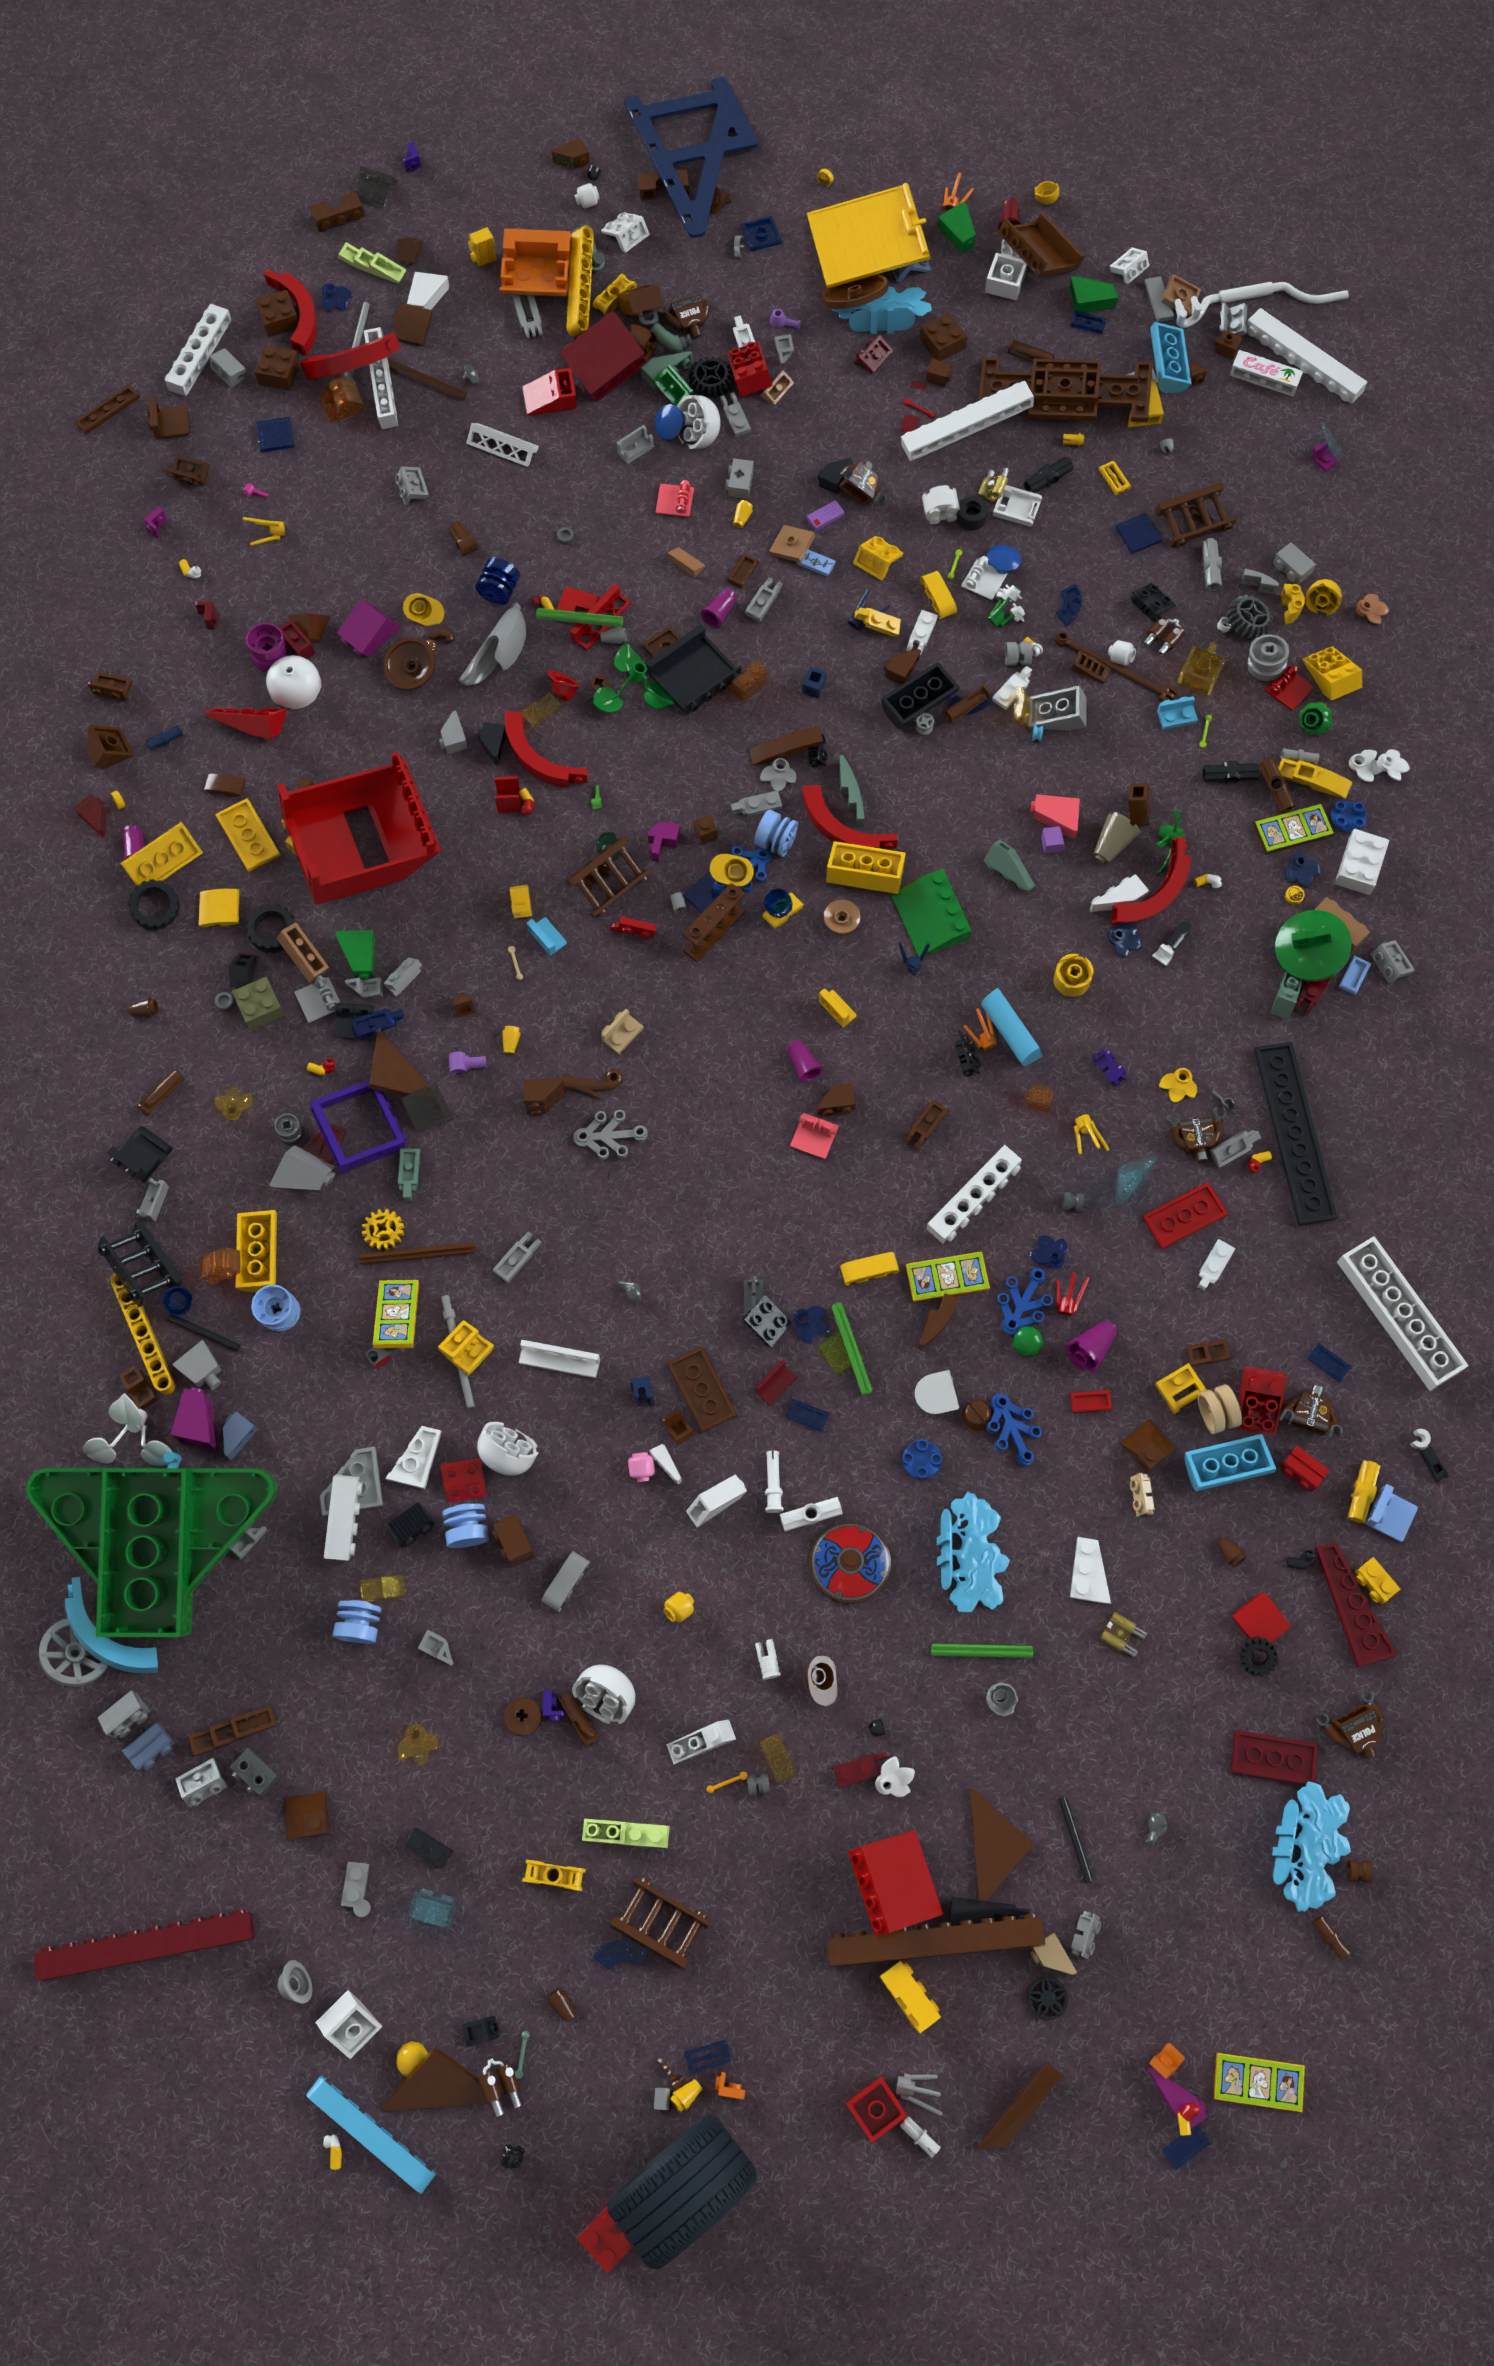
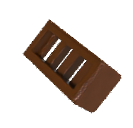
(1081, 669)

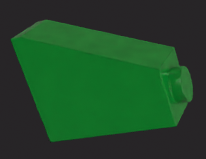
(958, 227)
(1092, 295)
(359, 951)

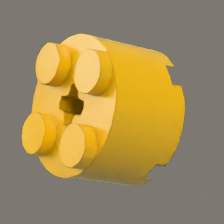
(1073, 975)

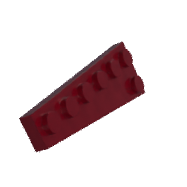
(1359, 1622)

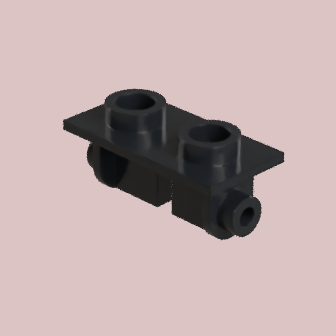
(818, 755)

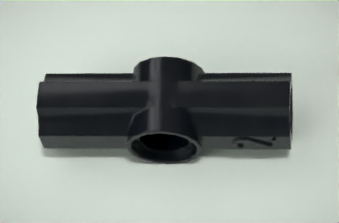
(1048, 475)
(1230, 772)

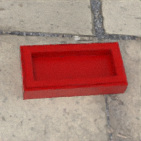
(1091, 1401)

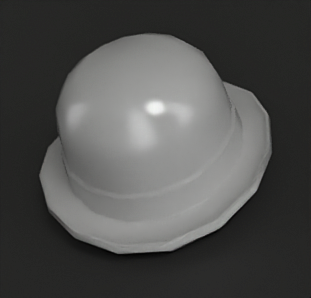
(295, 1983)

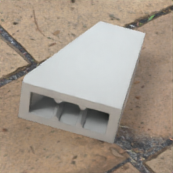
(427, 289)
(716, 1500)

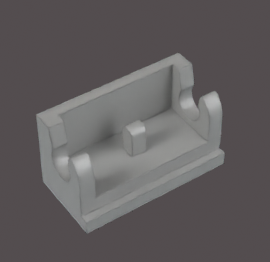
(227, 367)
(635, 444)
(153, 1200)

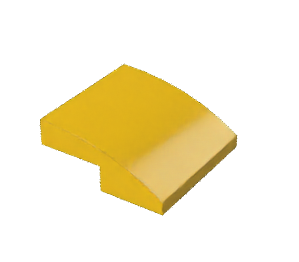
(219, 907)
(465, 1347)

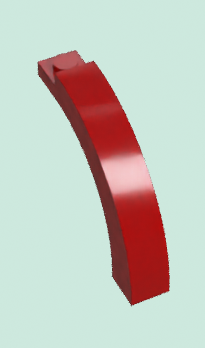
(306, 331)
(336, 363)
(534, 763)
(836, 831)
(1167, 892)

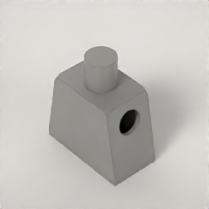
(199, 1366)

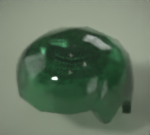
(604, 840)

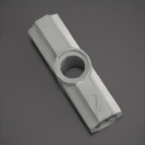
(1211, 564)

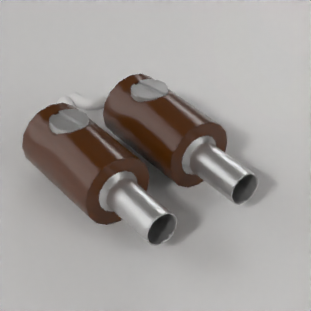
(1170, 640)
(491, 2089)

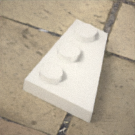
(417, 1460)
(1088, 1573)

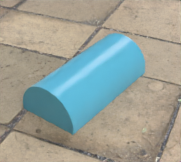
(1170, 358)
(1011, 1027)
(1229, 1462)

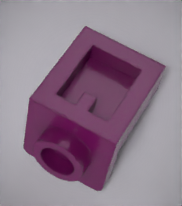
(1323, 456)
(154, 520)

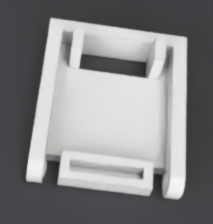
(1020, 508)

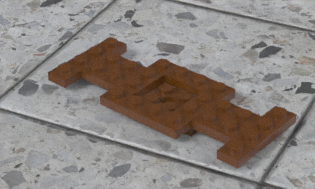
(1086, 388)

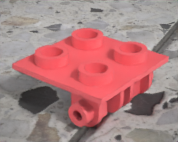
(675, 499)
(814, 1136)

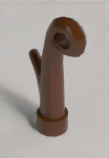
(590, 1086)

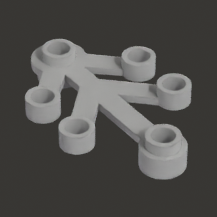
(607, 1135)

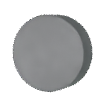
(565, 535)
(224, 1001)

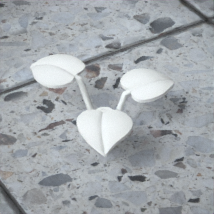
(126, 1412)

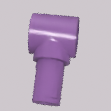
(461, 1063)

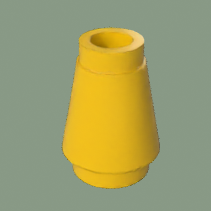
(742, 513)
(510, 1039)
(685, 2095)

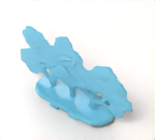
(888, 313)
(976, 1557)
(1318, 1844)

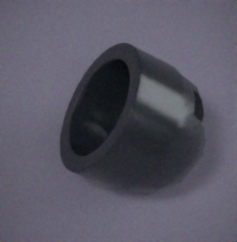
(593, 172)
(876, 1728)

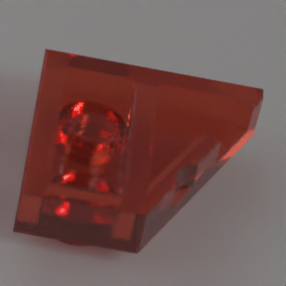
(318, 1146)

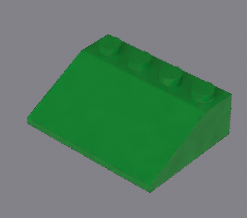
(932, 913)

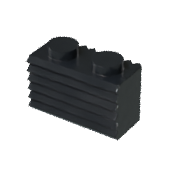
(410, 1525)
(428, 1848)

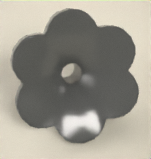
(470, 374)

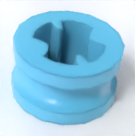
(1037, 733)

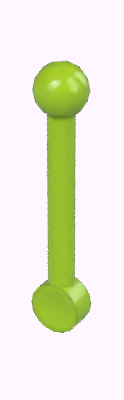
(958, 553)
(1202, 744)

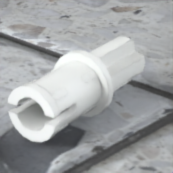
(920, 2136)

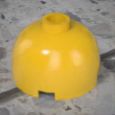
(1324, 593)

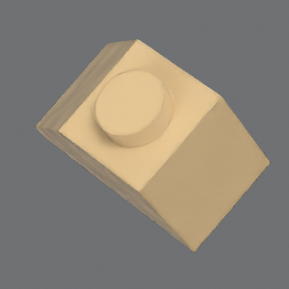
(1053, 1956)

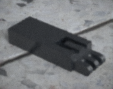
(975, 1910)

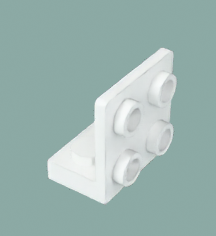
(627, 229)

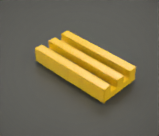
(1110, 482)

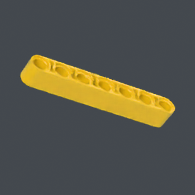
(580, 281)
(145, 1341)

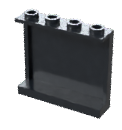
(692, 670)

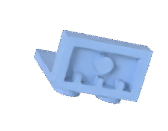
(1391, 1514)

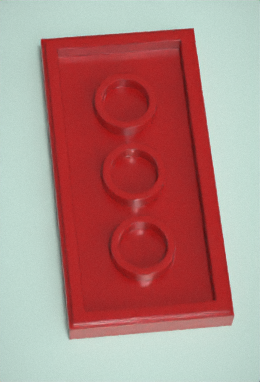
(1184, 1215)

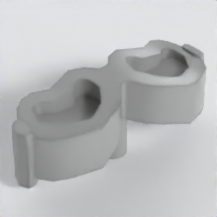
(737, 247)

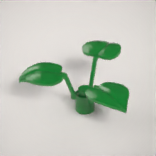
(629, 661)

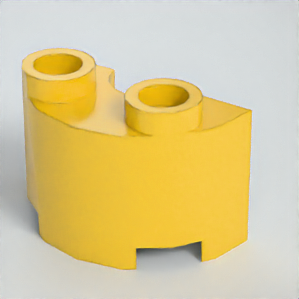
(1294, 600)

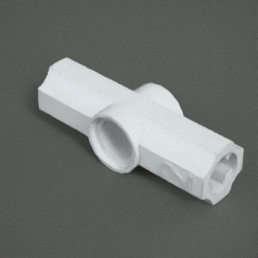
(798, 1518)

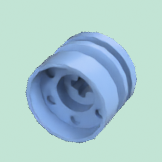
(779, 834)
(272, 1298)
(466, 1527)
(357, 1622)

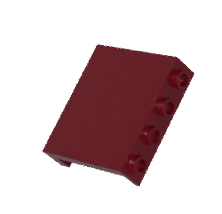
(604, 356)

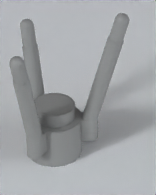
(907, 2087)

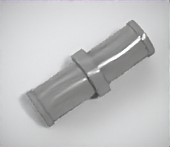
(1300, 755)

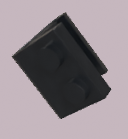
(141, 1155)

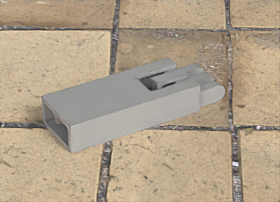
(525, 308)

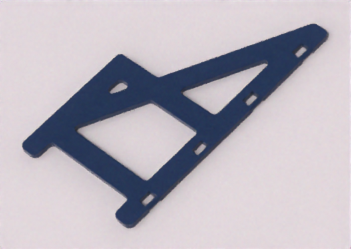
(727, 118)

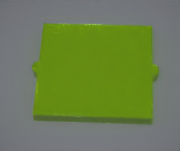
(836, 1353)

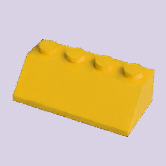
(865, 867)

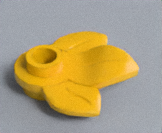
(1177, 1087)

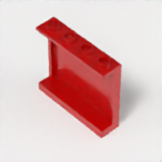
(895, 1883)

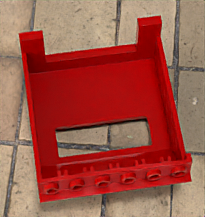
(325, 841)

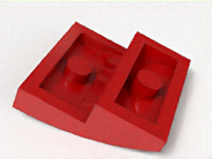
(1261, 1619)

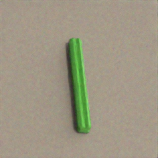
(579, 617)
(851, 1348)
(982, 1650)

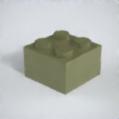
(258, 1003)

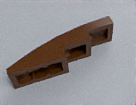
(786, 745)
(231, 1731)

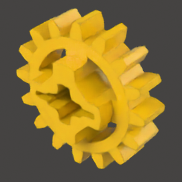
(386, 1222)

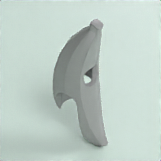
(511, 636)

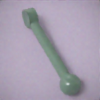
(518, 2073)

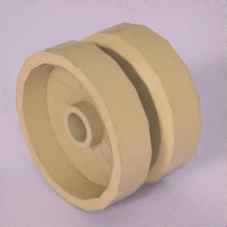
(1219, 1409)

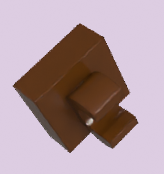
(463, 1005)

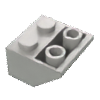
(123, 1715)

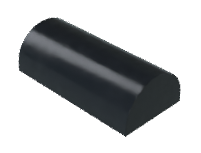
(918, 695)

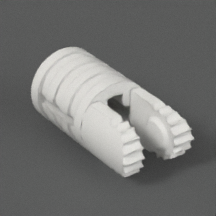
(769, 1663)

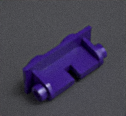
(1115, 1072)

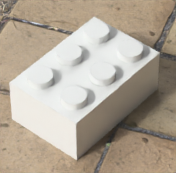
(1362, 862)

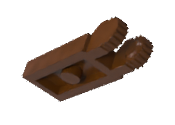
(926, 1123)

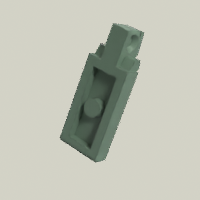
(408, 1172)

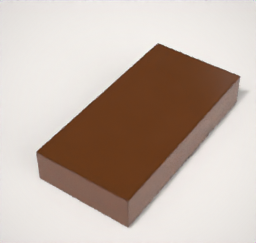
(743, 570)

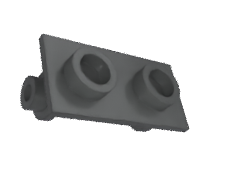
(752, 1293)

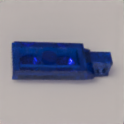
(376, 1022)

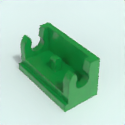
(671, 385)

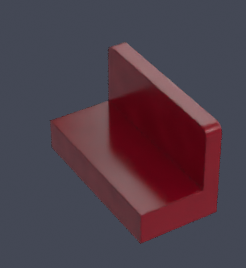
(775, 1383)

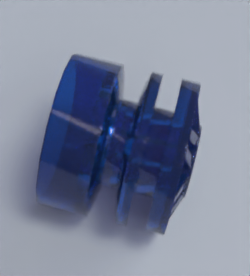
(497, 581)

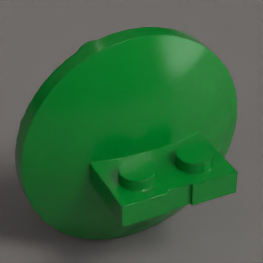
(1313, 945)

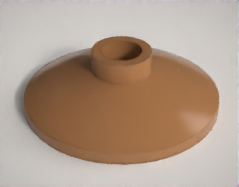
(844, 909)

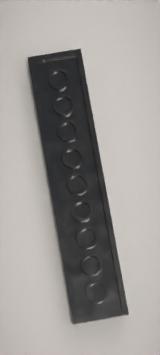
(1295, 1133)

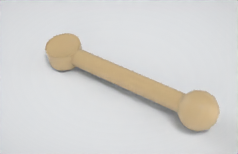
(519, 976)

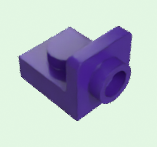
(412, 161)
(549, 1703)

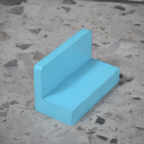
(546, 935)

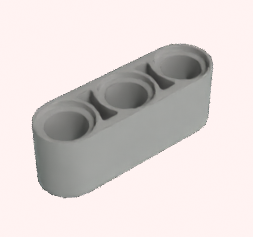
(567, 1577)

